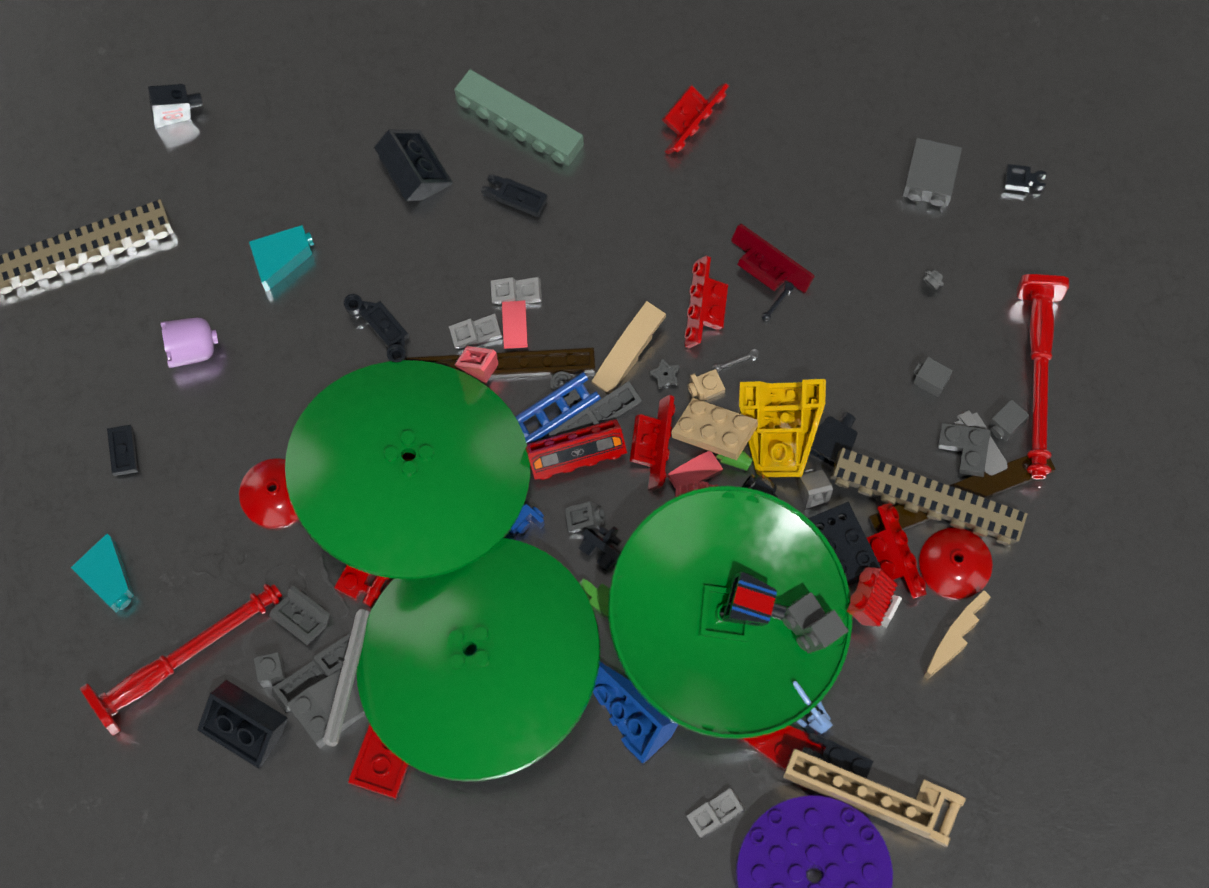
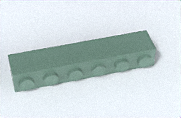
(519, 118)

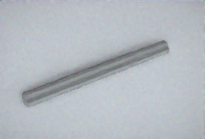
(346, 679)

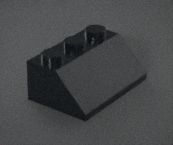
(412, 164)
(242, 723)

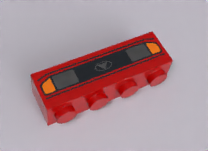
(576, 449)

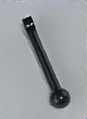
(789, 287)

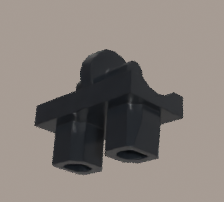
(593, 540)

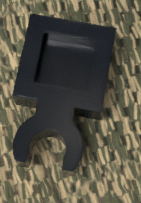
(1020, 178)

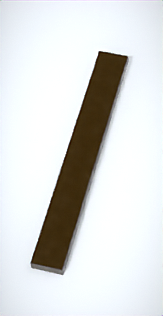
(530, 362)
(985, 487)

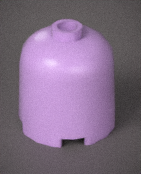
(188, 341)

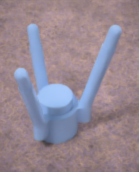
(819, 720)

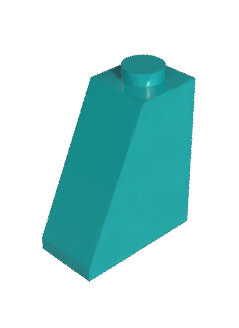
(280, 254)
(105, 573)

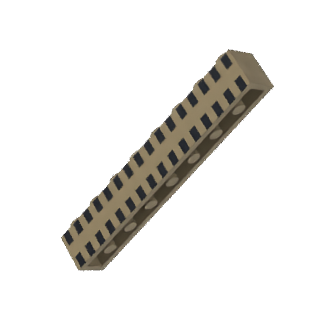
(83, 245)
(928, 496)

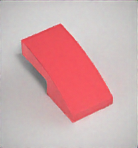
(514, 324)
(696, 470)

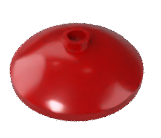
(259, 504)
(954, 578)

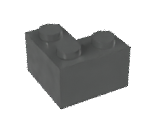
(812, 625)

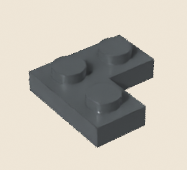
(969, 441)

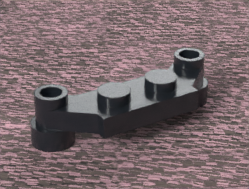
(382, 323)

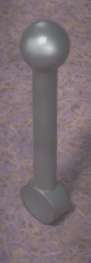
(754, 353)

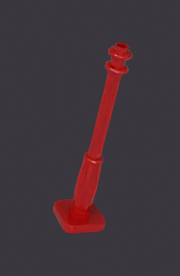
(1042, 292)
(155, 672)

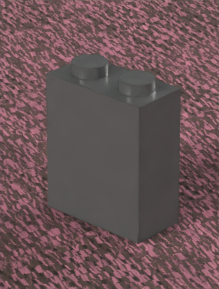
(932, 172)

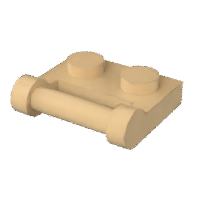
(934, 796)

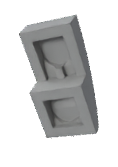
(516, 290)
(476, 332)
(716, 812)

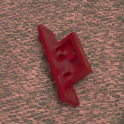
(768, 262)

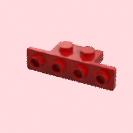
(688, 112)
(706, 303)
(652, 440)
(894, 553)

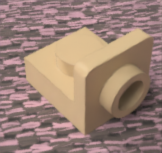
(706, 385)

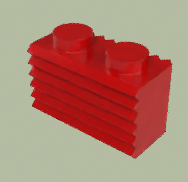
(872, 596)

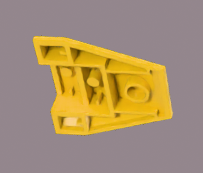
(786, 423)

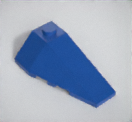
(639, 722)

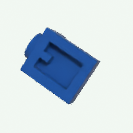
(527, 514)

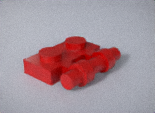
(354, 582)

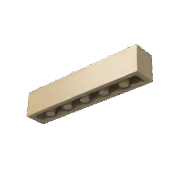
(861, 793)

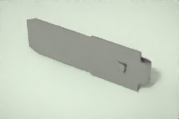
(995, 461)

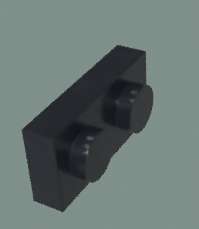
(122, 450)

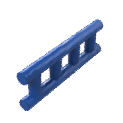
(557, 397)

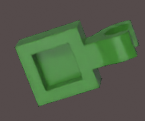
(599, 596)

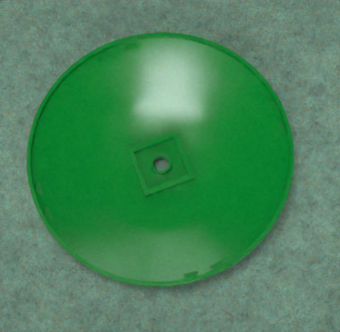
(399, 513)
(669, 601)
(507, 700)

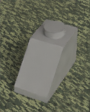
(814, 488)

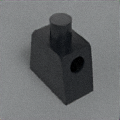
(832, 437)

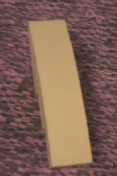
(628, 348)
(953, 640)

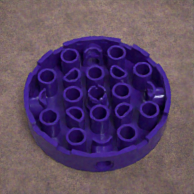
(815, 836)

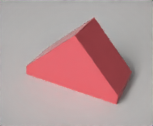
(478, 362)

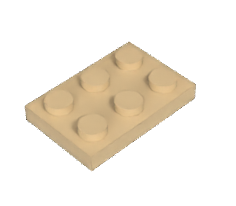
(714, 428)

